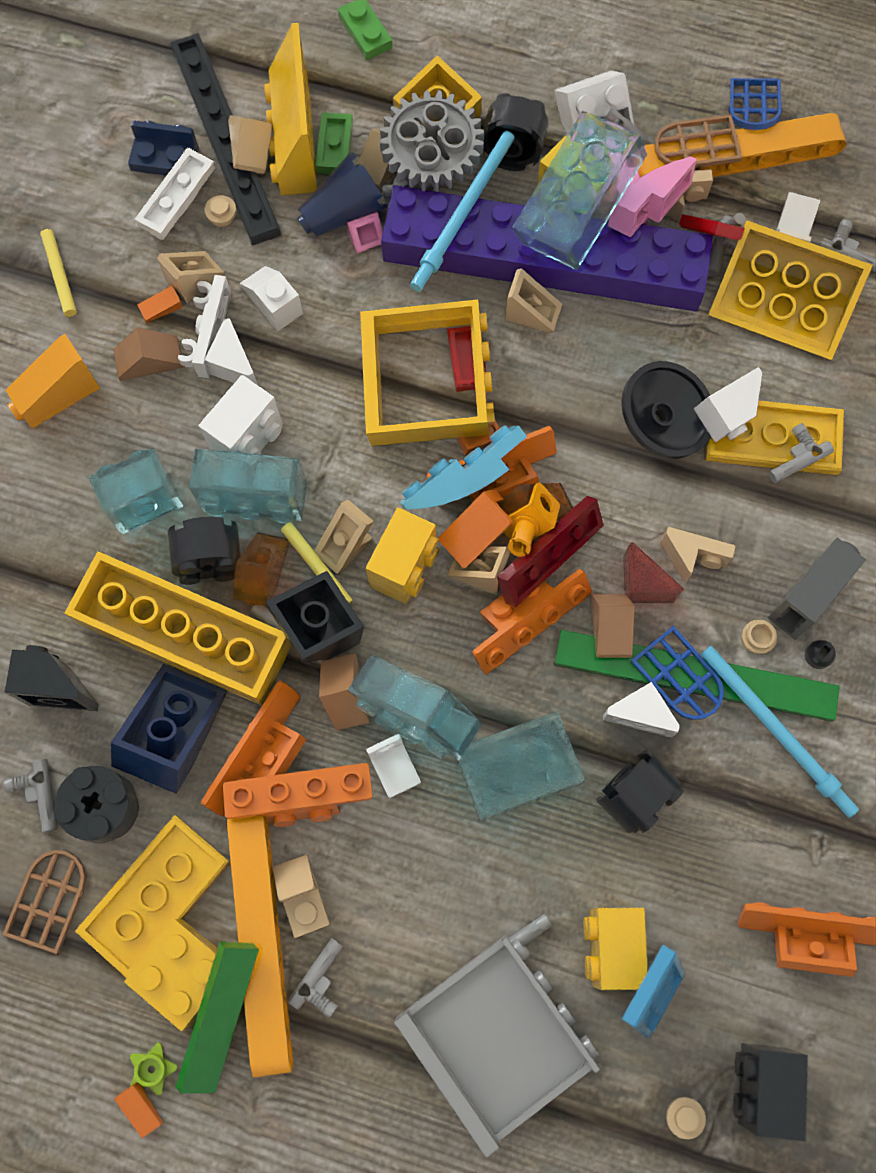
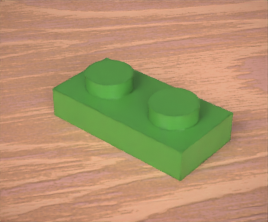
(365, 28)
(333, 141)

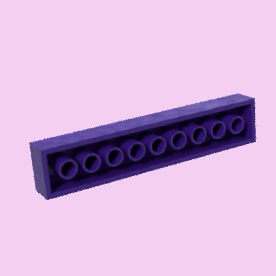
(648, 268)

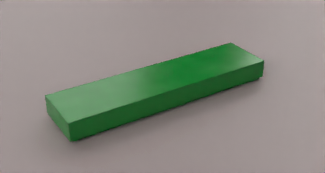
(217, 1017)

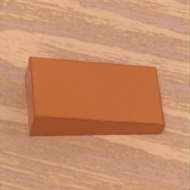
(160, 304)
(469, 444)
(139, 1109)

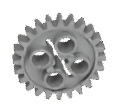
(454, 126)

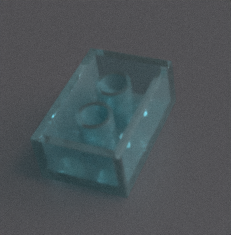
(248, 485)
(415, 708)
(520, 766)

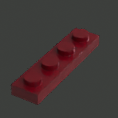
(550, 551)

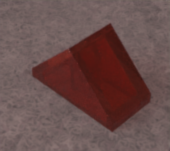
(647, 580)

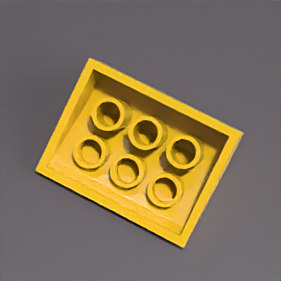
(291, 118)
(790, 290)

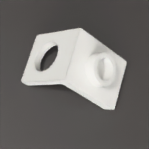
(798, 216)
(393, 766)

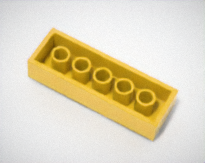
(179, 628)

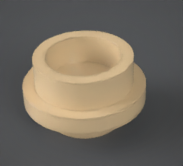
(220, 210)
(759, 637)
(685, 1118)

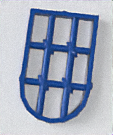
(764, 110)
(664, 673)

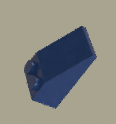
(167, 728)

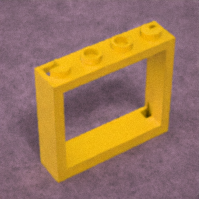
(414, 319)

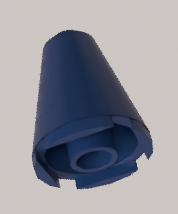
(340, 199)

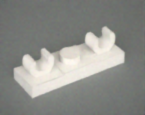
(175, 193)
(208, 324)

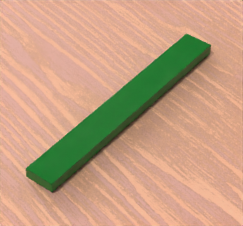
(774, 689)

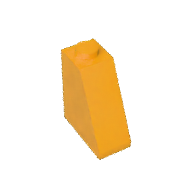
(50, 384)

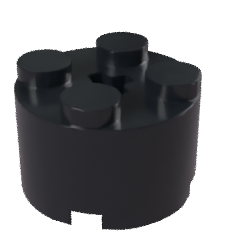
(523, 119)
(204, 550)
(639, 793)
(75, 804)

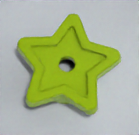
(163, 1068)

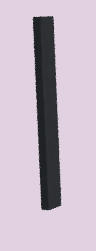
(214, 115)

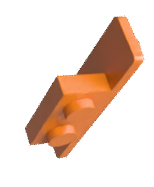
(533, 448)
(532, 616)
(264, 748)
(298, 794)
(810, 938)

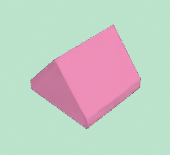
(365, 232)

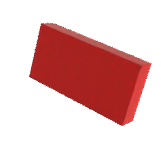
(711, 227)
(462, 358)

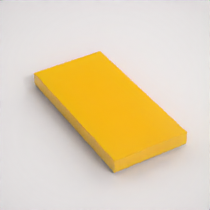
(770, 437)
(151, 894)

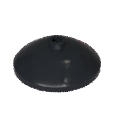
(672, 395)

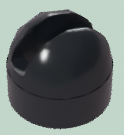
(814, 648)

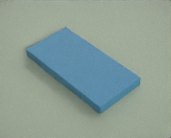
(655, 993)

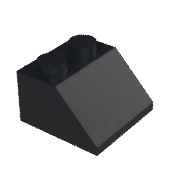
(317, 619)
(45, 681)

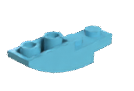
(452, 481)

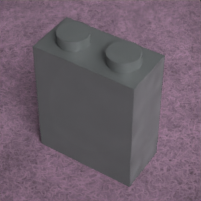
(817, 588)

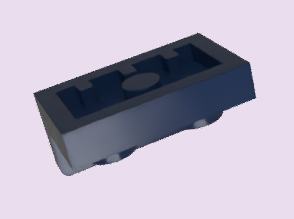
(159, 146)

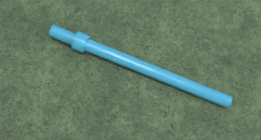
(433, 258)
(826, 784)

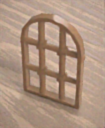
(663, 157)
(51, 915)

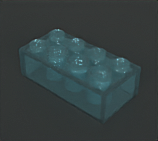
(580, 189)

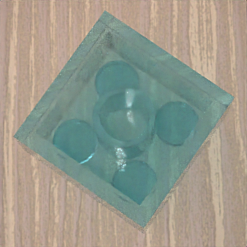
(135, 490)

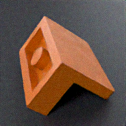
(476, 528)

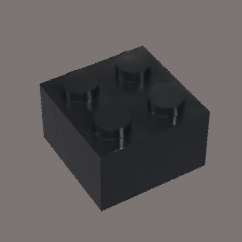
(771, 1091)

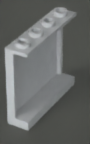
(496, 1042)

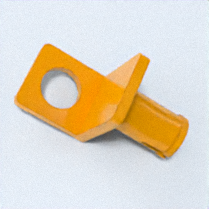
(531, 521)

